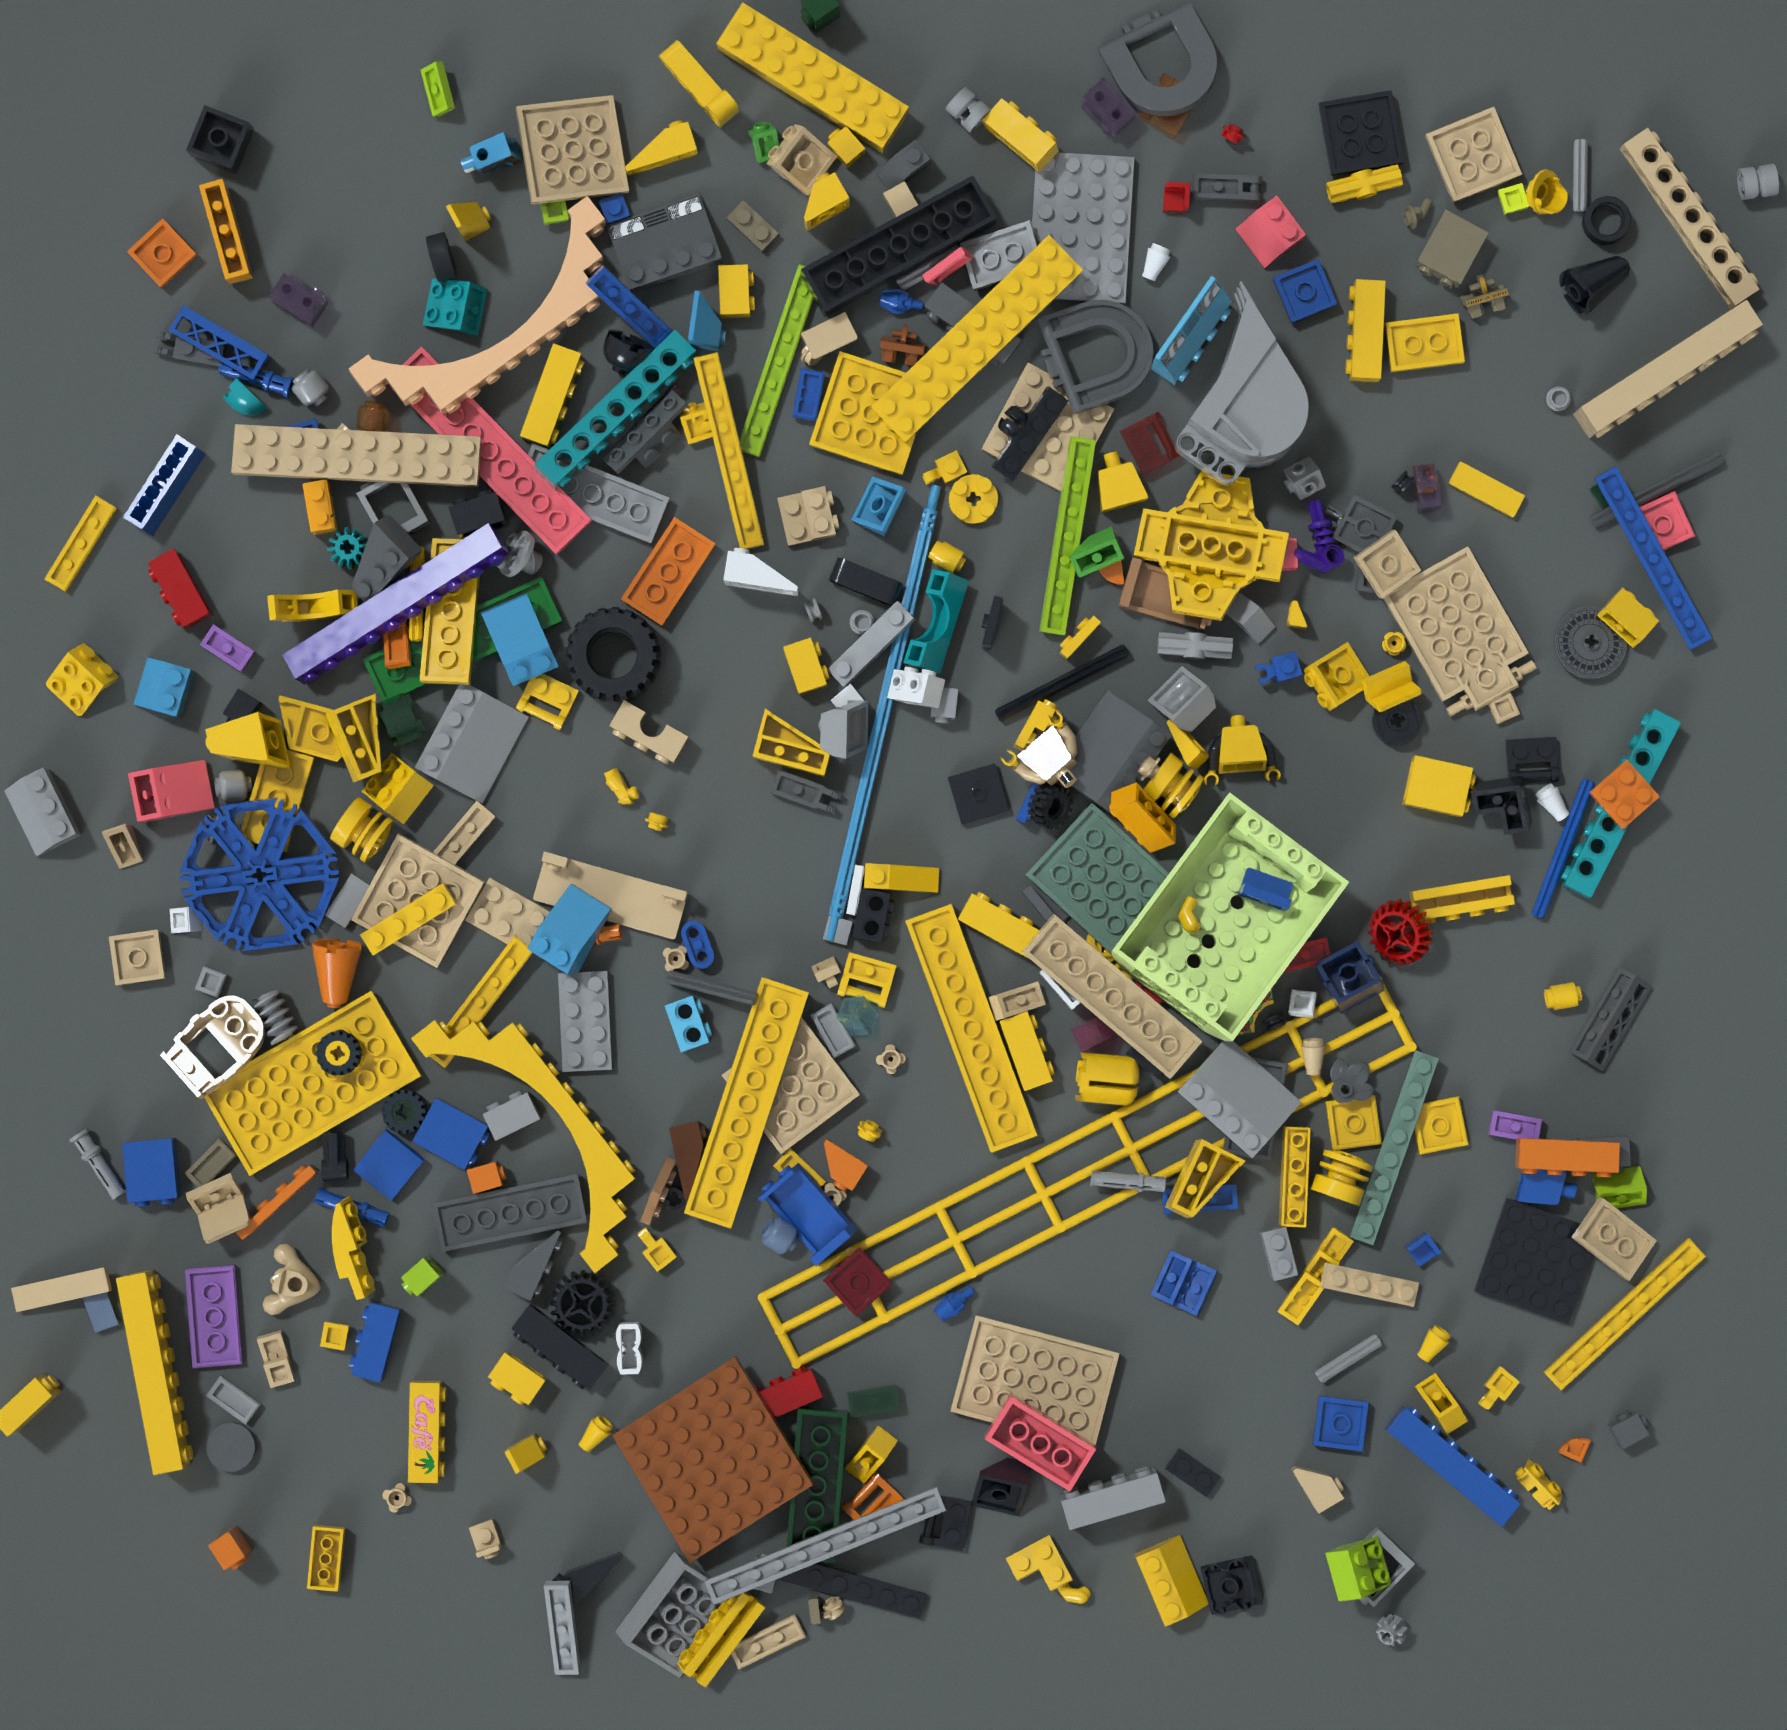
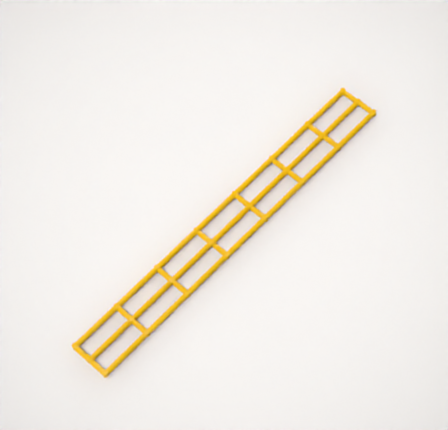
(1043, 1194)

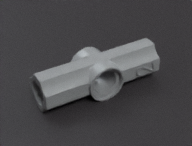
(1195, 645)

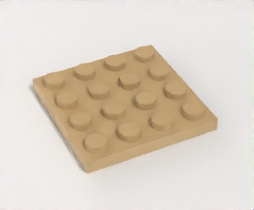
(572, 149)
(1050, 456)
(406, 876)
(808, 1091)

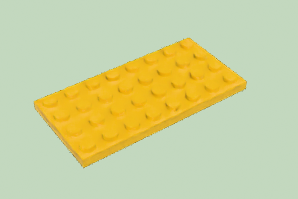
(290, 1100)

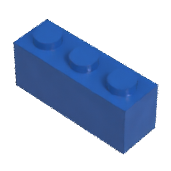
(375, 1341)

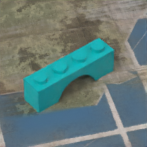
(946, 596)

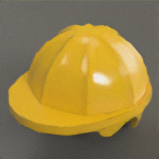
(1546, 193)

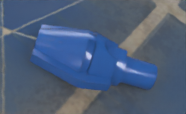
(898, 301)
(953, 1304)

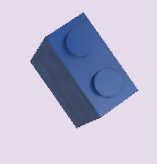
(452, 1134)
(151, 1171)

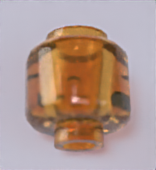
(372, 417)

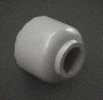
(310, 388)
(232, 785)

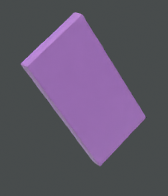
(213, 1316)

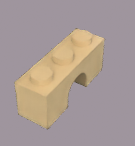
(628, 724)

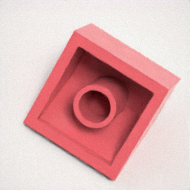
(1270, 232)

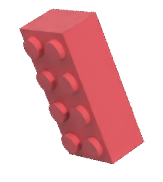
(1040, 1442)

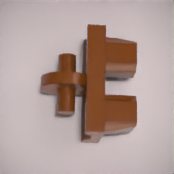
(892, 345)

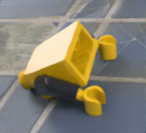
(1241, 750)

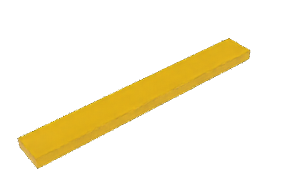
(728, 451)
(1624, 1314)

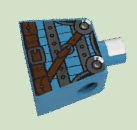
(501, 154)

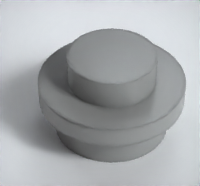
(1558, 399)
(861, 621)

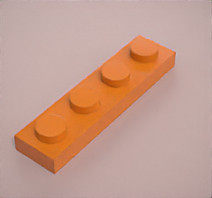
(284, 1193)

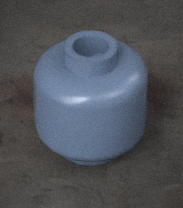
(779, 1235)

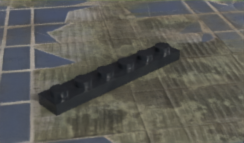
(859, 1588)

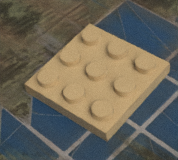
(1473, 155)

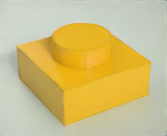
(334, 1335)

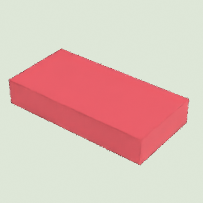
(948, 266)

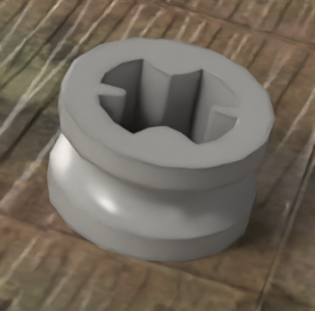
(812, 610)

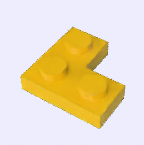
(1043, 1557)

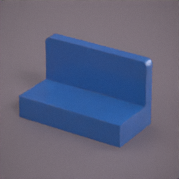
(1266, 889)

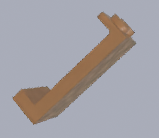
(1148, 593)

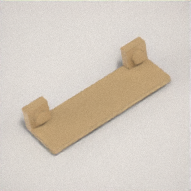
(632, 900)

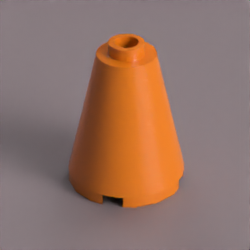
(336, 968)

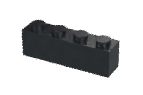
(559, 1346)

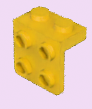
(80, 678)

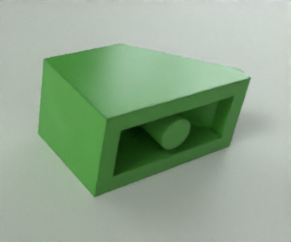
(1096, 552)

